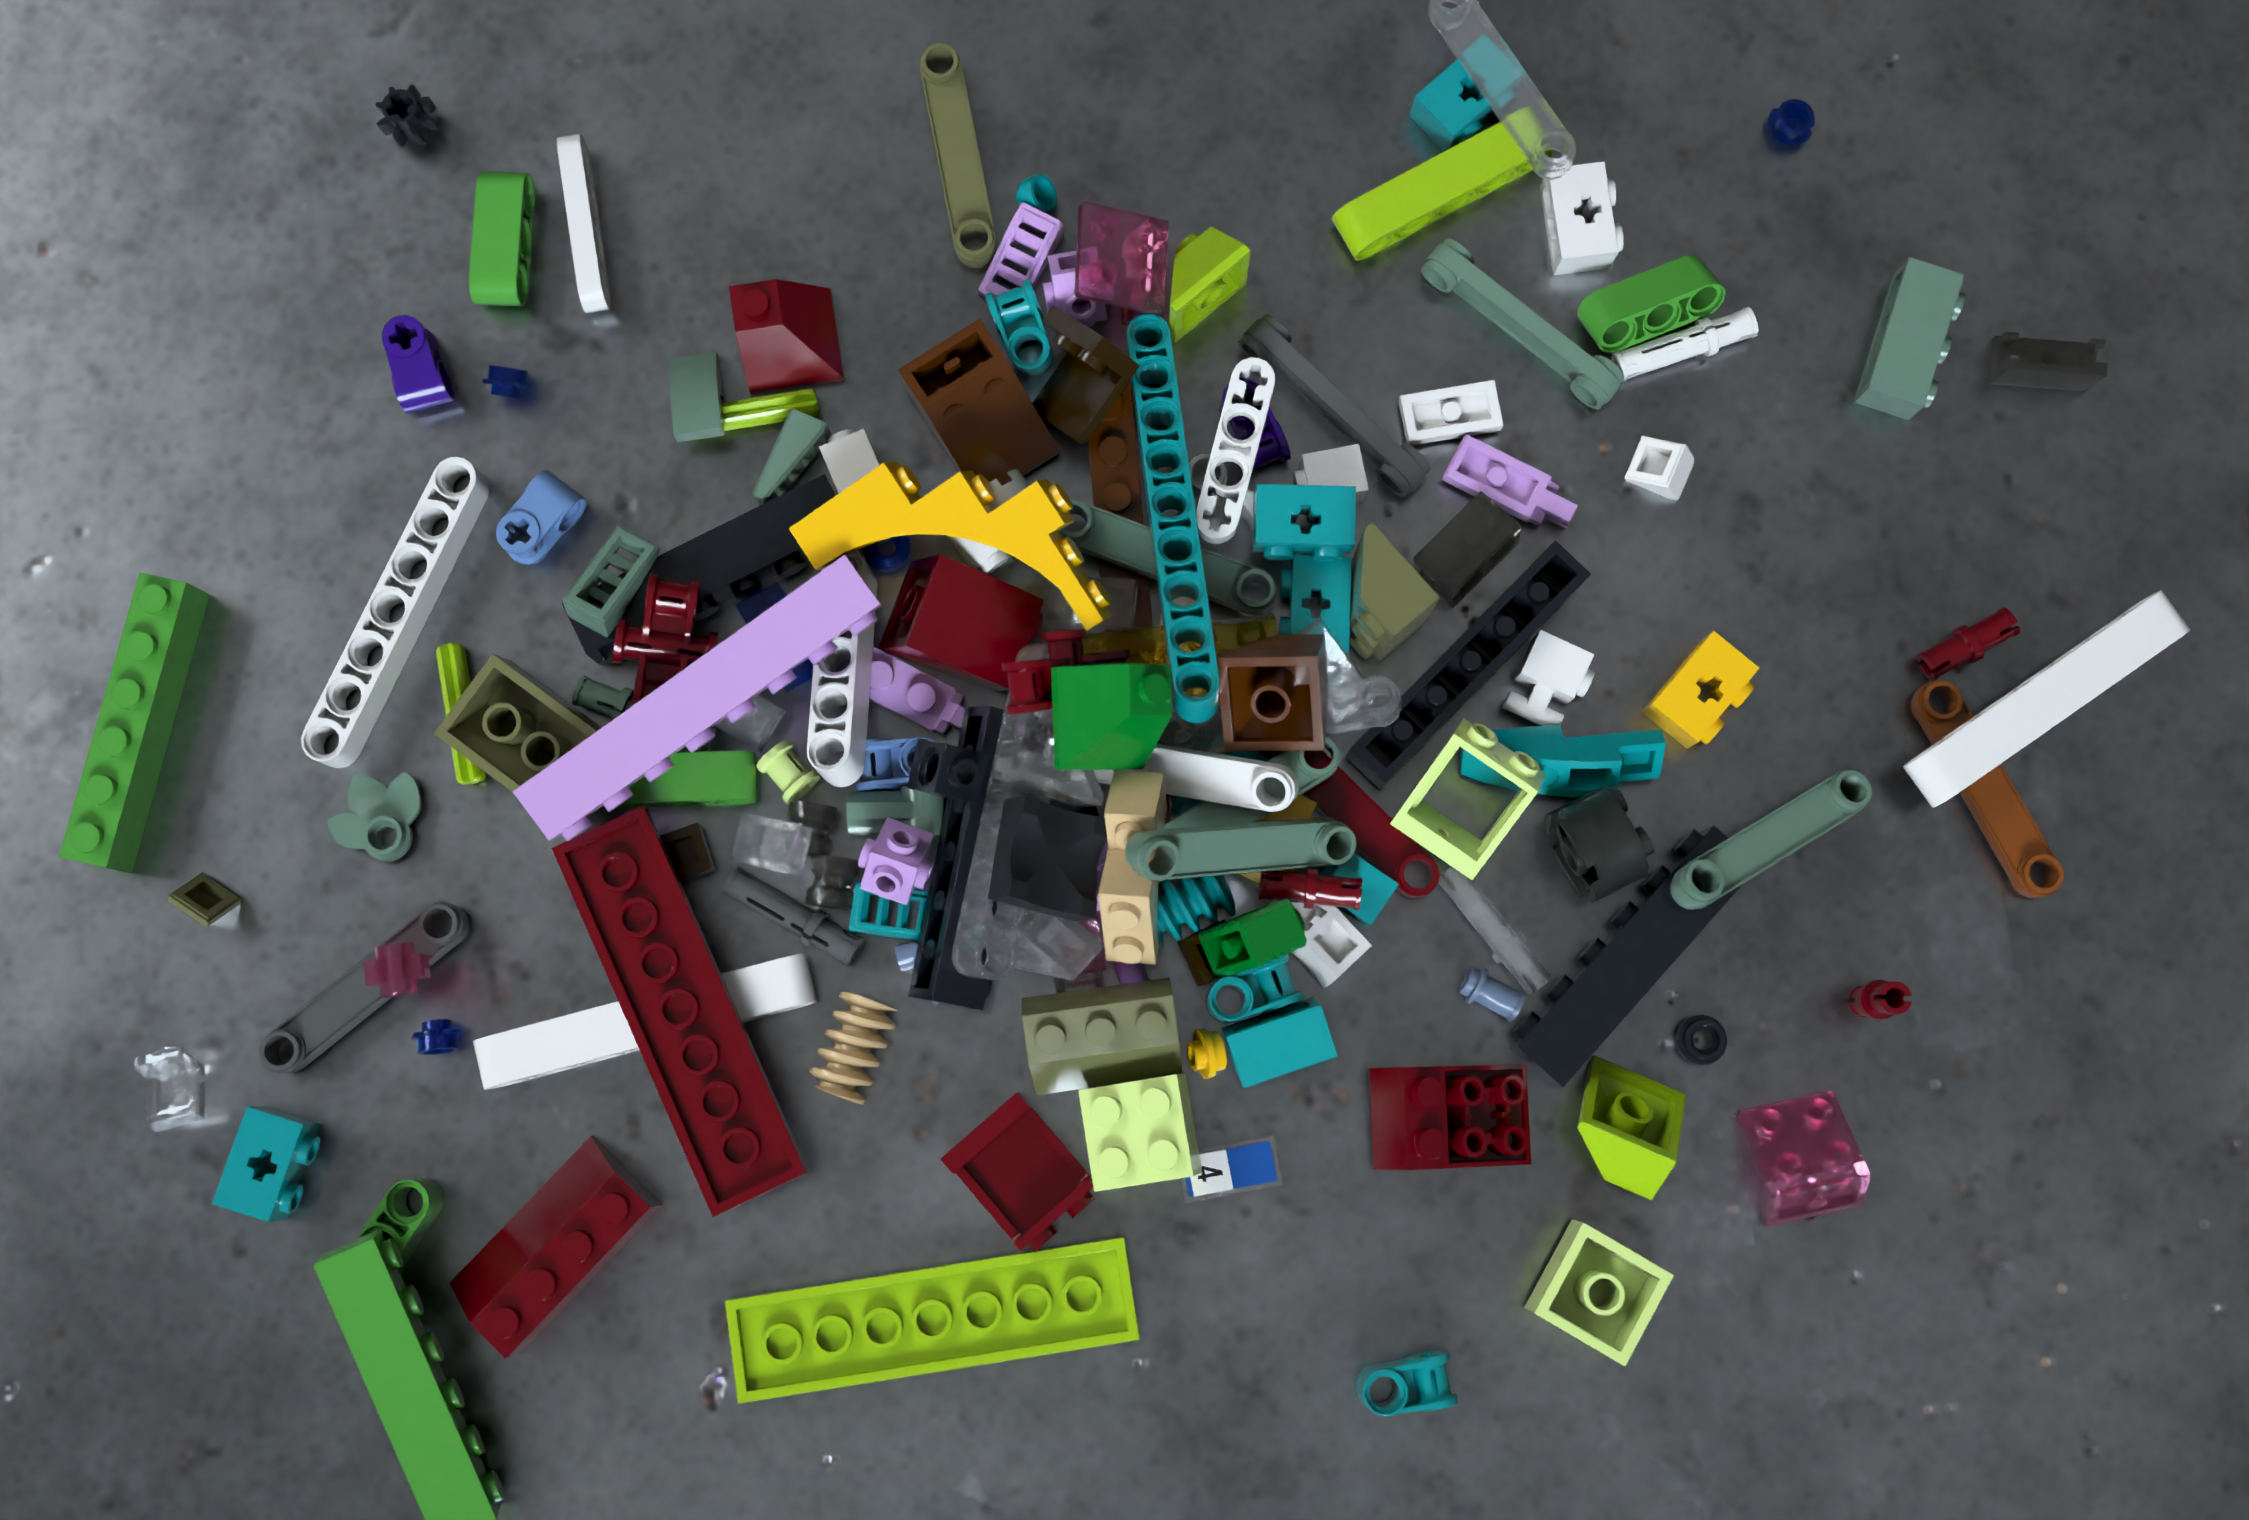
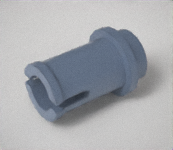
(1492, 993)

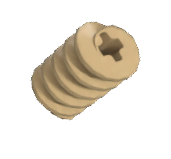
(853, 1047)

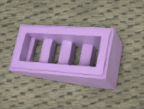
(1024, 218)

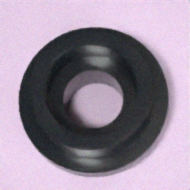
(1716, 1039)

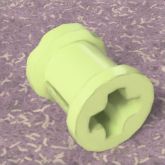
(788, 771)

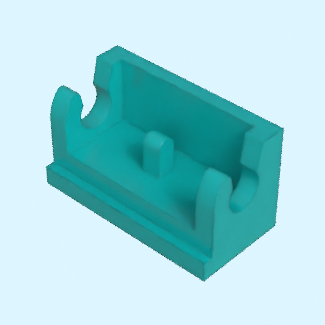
(1279, 1042)

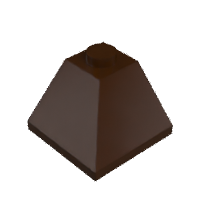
(1274, 694)

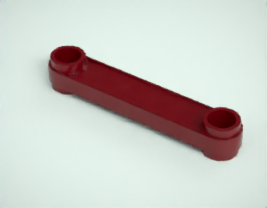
(1376, 838)

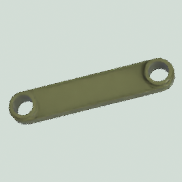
(958, 155)

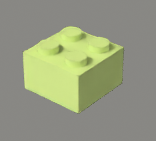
(1140, 1132)
(1599, 1291)

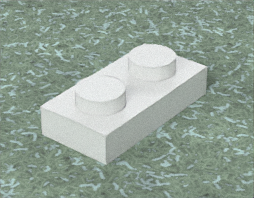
(1450, 413)

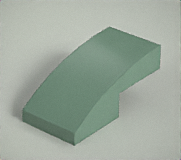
(696, 397)

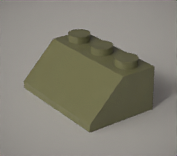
(1386, 597)
(512, 724)
(1101, 1036)

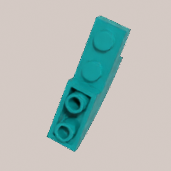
(1575, 763)

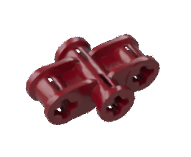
(668, 629)
(1031, 679)

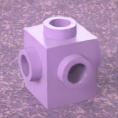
(1061, 291)
(896, 861)

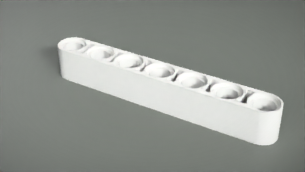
(400, 636)
(2046, 698)
(605, 1033)

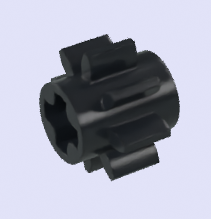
(399, 104)

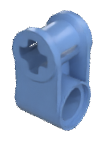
(544, 514)
(888, 763)

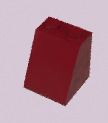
(960, 621)

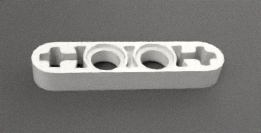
(583, 223)
(1234, 450)

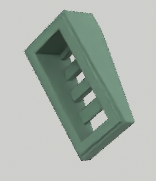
(791, 454)
(613, 606)

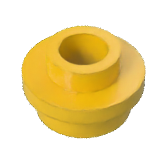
(1207, 1052)

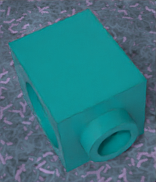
(1375, 888)

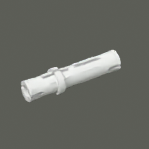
(1702, 338)

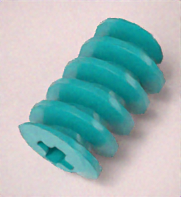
(1191, 901)

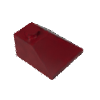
(786, 335)

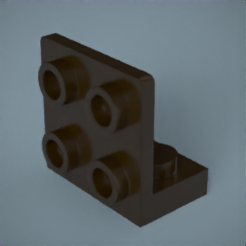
(1085, 379)

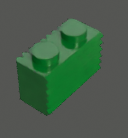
(1253, 938)

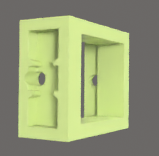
(1445, 836)

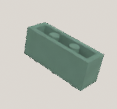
(1911, 339)

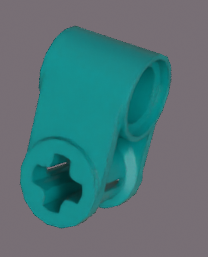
(1020, 320)
(1256, 990)
(1417, 1381)

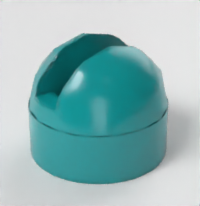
(1037, 192)

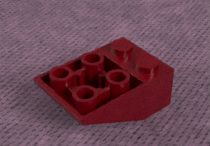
(1449, 1117)

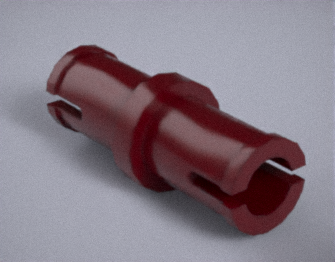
(1968, 644)
(1311, 888)
(1879, 999)

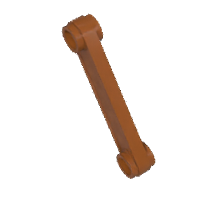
(1993, 800)

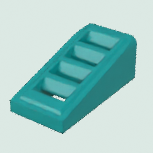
(859, 915)

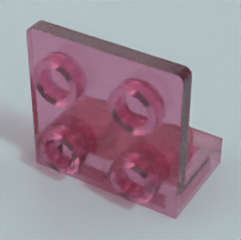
(1121, 260)
(1804, 1158)

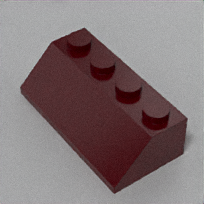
(552, 1248)

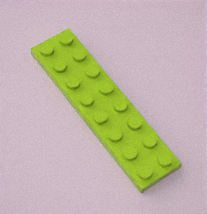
(931, 1319)

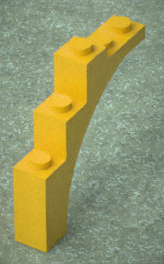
(1025, 526)

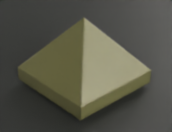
(204, 899)

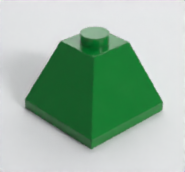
(1109, 714)

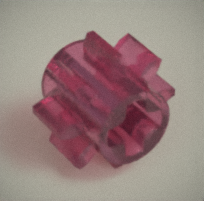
(396, 970)

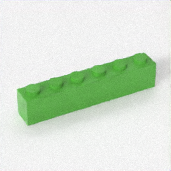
(135, 723)
(407, 1380)

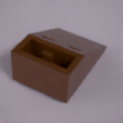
(978, 406)

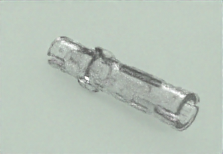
(1495, 931)

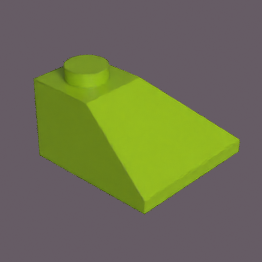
(1204, 277)
(1630, 1126)

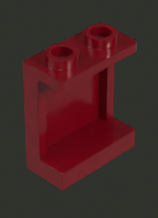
(1021, 1173)

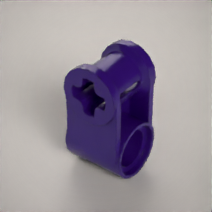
(418, 371)
(1273, 440)

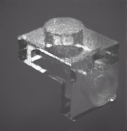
(173, 1087)

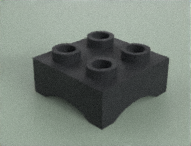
(1047, 859)

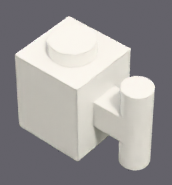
(1552, 672)

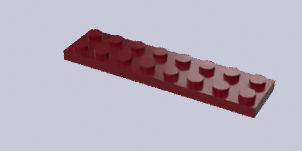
(680, 1011)

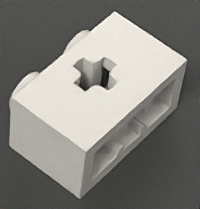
(1571, 242)

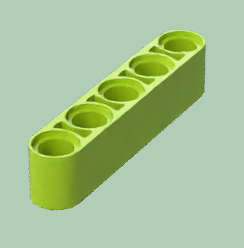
(1431, 191)

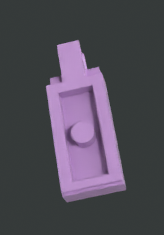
(1509, 483)
(914, 694)

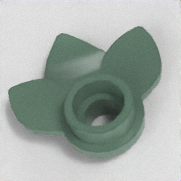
(373, 811)

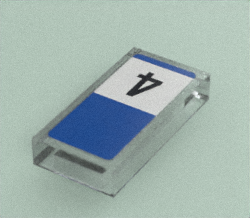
(1234, 1169)

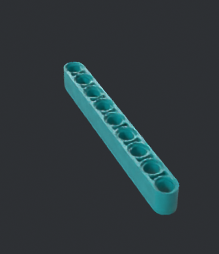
(1175, 533)

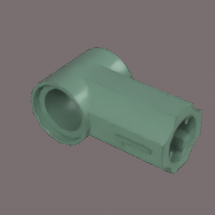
(869, 810)

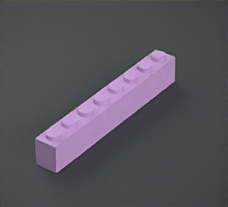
(697, 699)

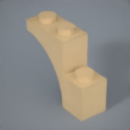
(1125, 897)

